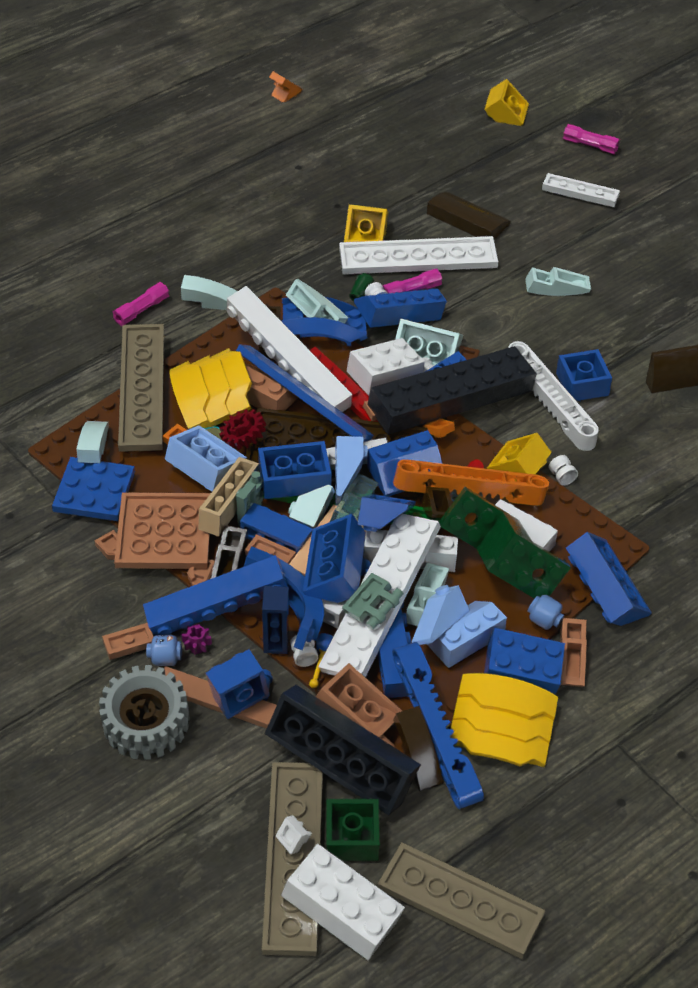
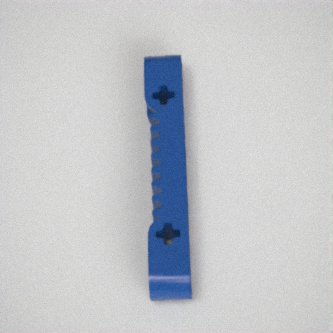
(462, 786)

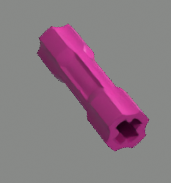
(603, 142)
(424, 281)
(129, 311)

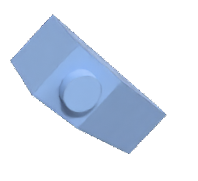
(348, 462)
(440, 614)

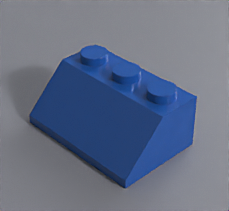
(384, 458)
(380, 511)

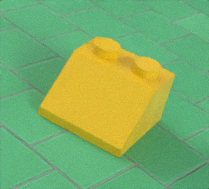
(506, 104)
(365, 224)
(522, 455)

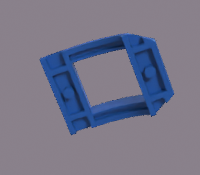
(352, 330)

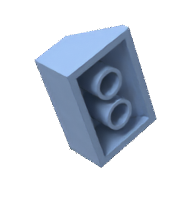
(201, 456)
(468, 633)

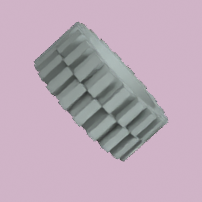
(128, 700)

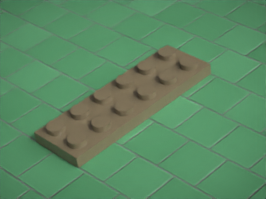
(461, 900)

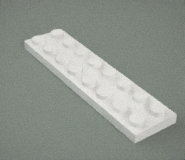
(418, 255)
(397, 563)

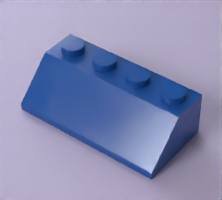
(411, 306)
(335, 560)
(607, 580)

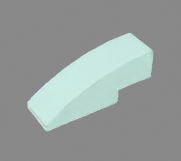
(557, 282)
(208, 292)
(313, 303)
(92, 441)
(430, 579)

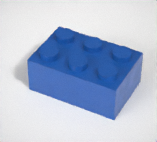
(293, 469)
(525, 658)

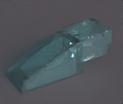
(352, 497)

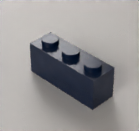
(275, 619)

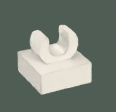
(292, 834)

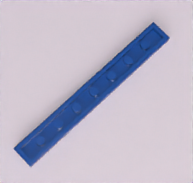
(304, 393)

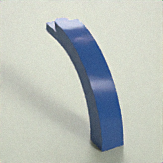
(307, 608)

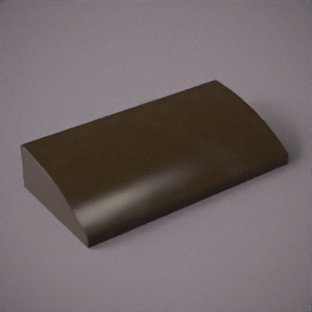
(466, 216)
(673, 369)

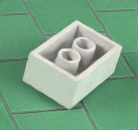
(383, 363)

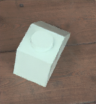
(311, 507)

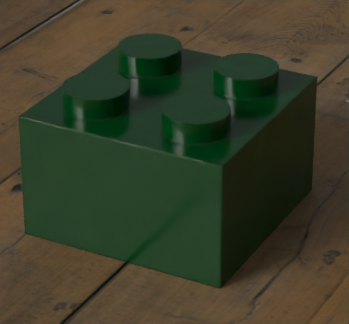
(353, 829)

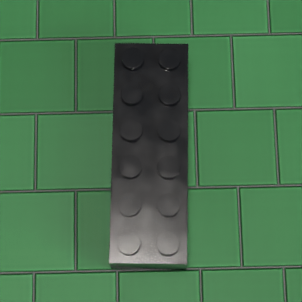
(342, 749)

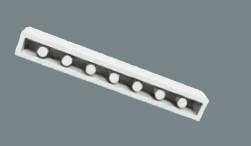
(286, 348)

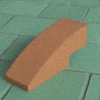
(574, 660)

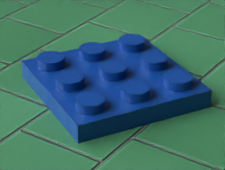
(93, 489)

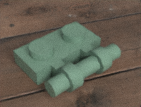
(248, 495)
(367, 597)

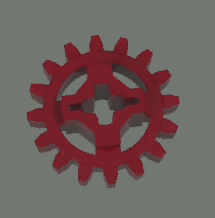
(243, 429)

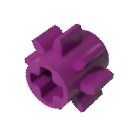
(196, 639)

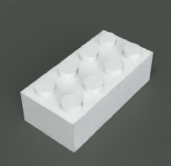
(342, 901)

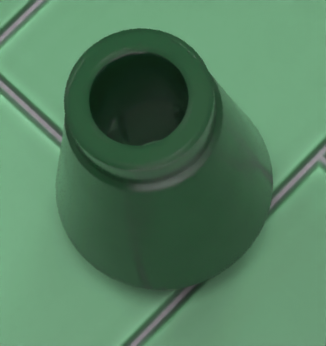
(360, 284)

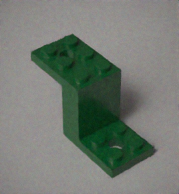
(504, 544)

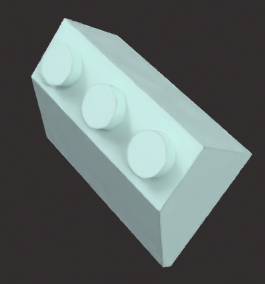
(429, 340)

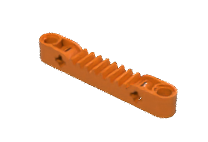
(528, 489)

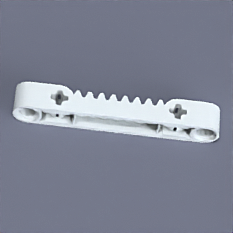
(569, 413)

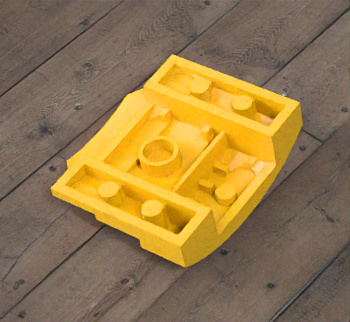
(211, 388)
(504, 718)

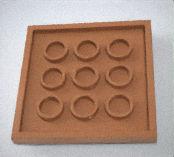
(161, 531)

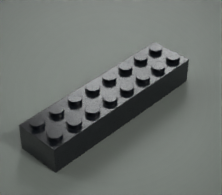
(451, 389)

